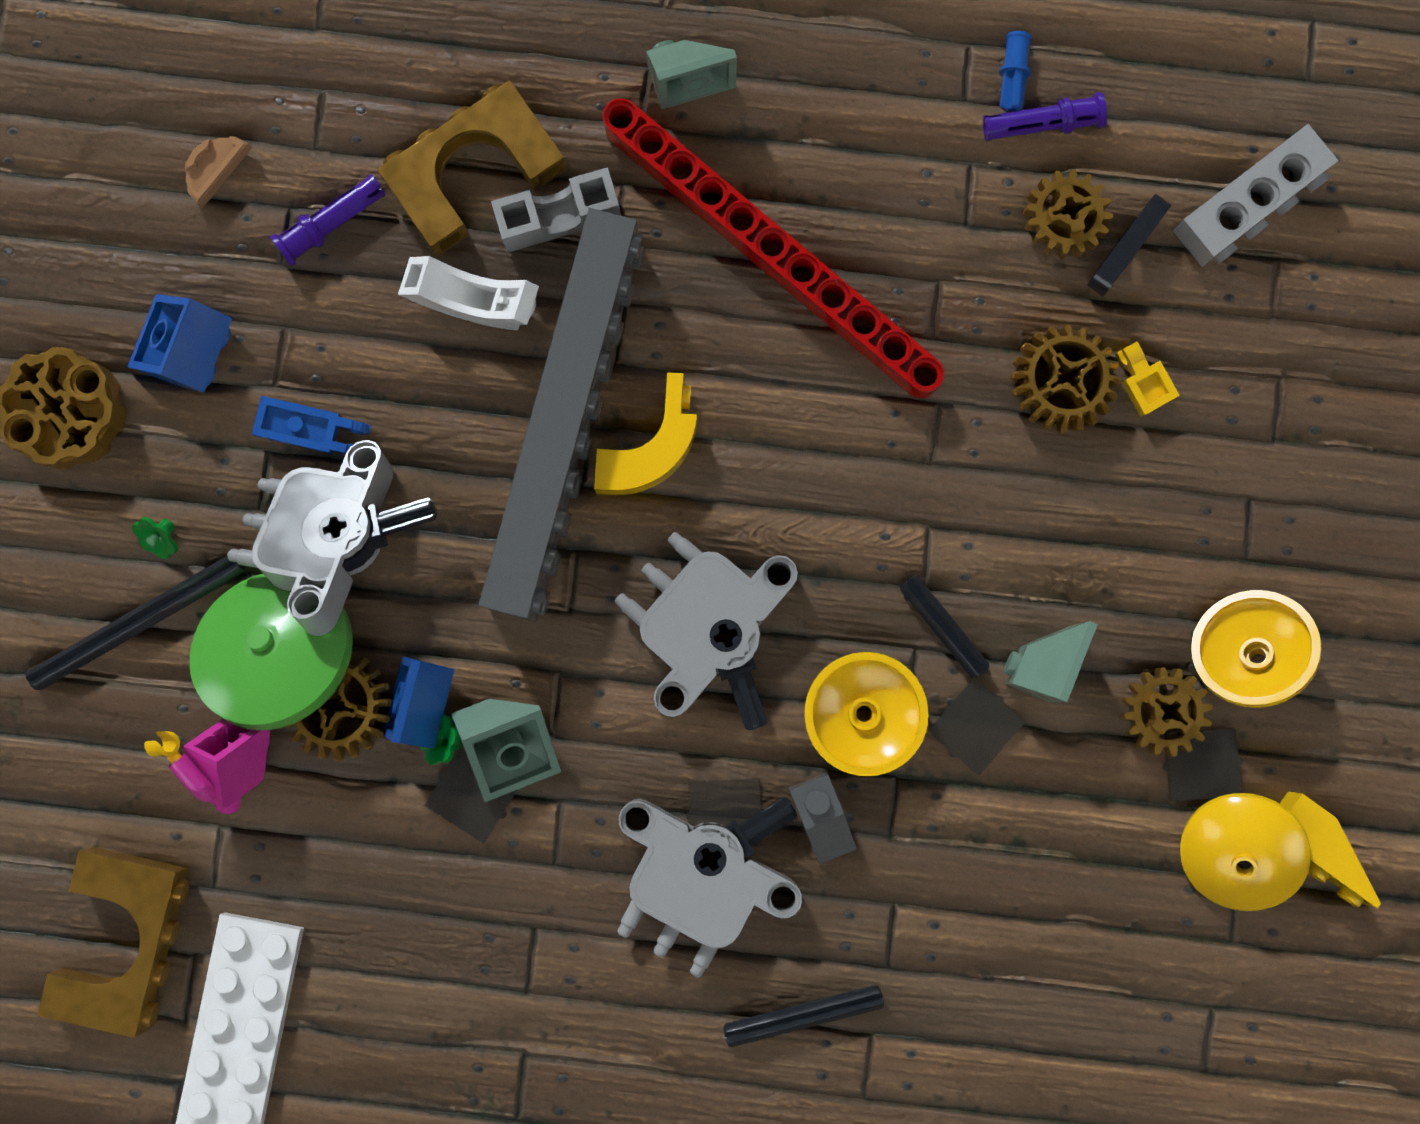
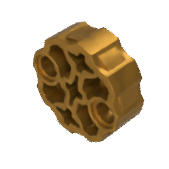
(73, 372)

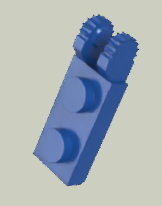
(304, 426)

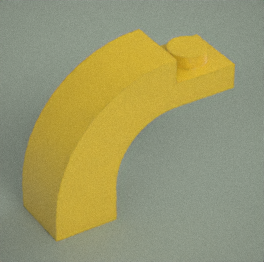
(649, 465)

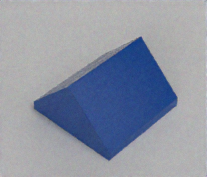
(418, 702)

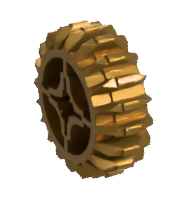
(1058, 366)
(333, 722)

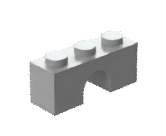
(537, 219)

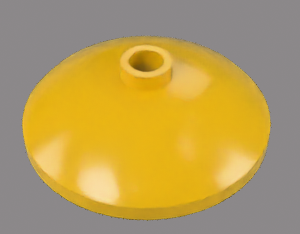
(1250, 626)
(896, 718)
(1249, 830)

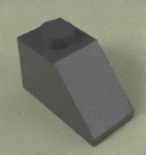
(822, 818)

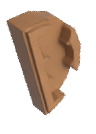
(211, 165)

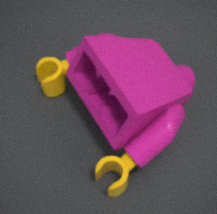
(217, 763)

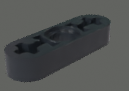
(1129, 245)

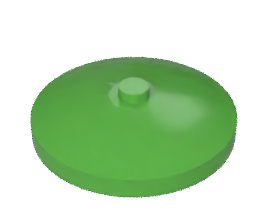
(260, 663)

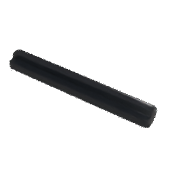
(803, 1016)

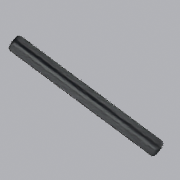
(133, 623)

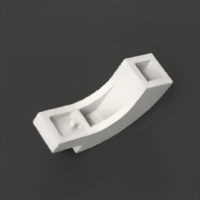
(468, 296)

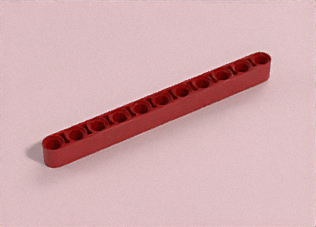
(764, 230)

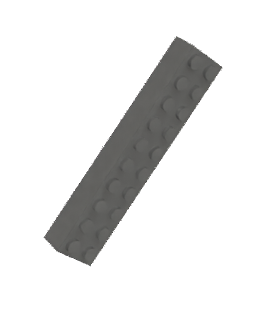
(562, 416)

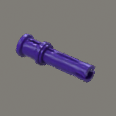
(1063, 116)
(312, 230)

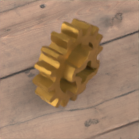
(1074, 197)
(1154, 724)

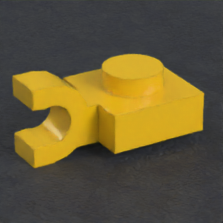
(1148, 385)

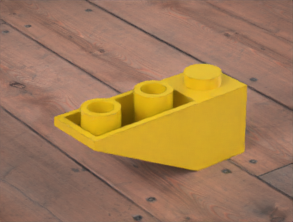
(1331, 851)

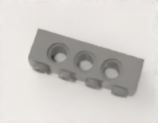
(1301, 154)

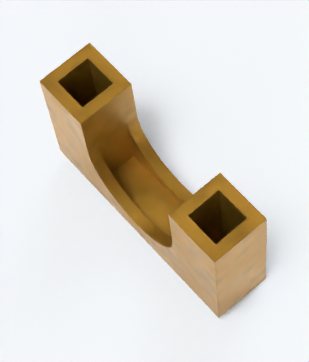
(495, 120)
(152, 896)

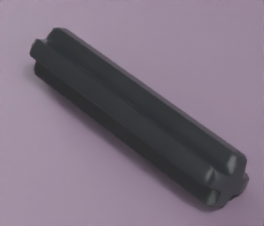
(944, 626)

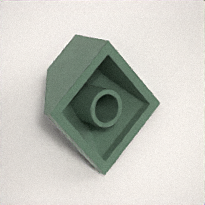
(690, 71)
(1050, 664)
(505, 745)

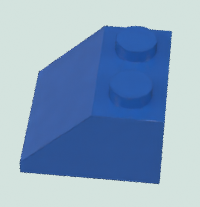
(181, 342)

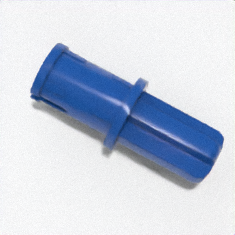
(1015, 71)

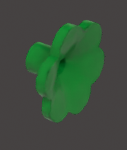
(156, 537)
(446, 743)

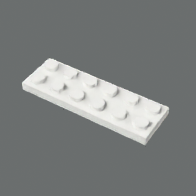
(240, 1021)

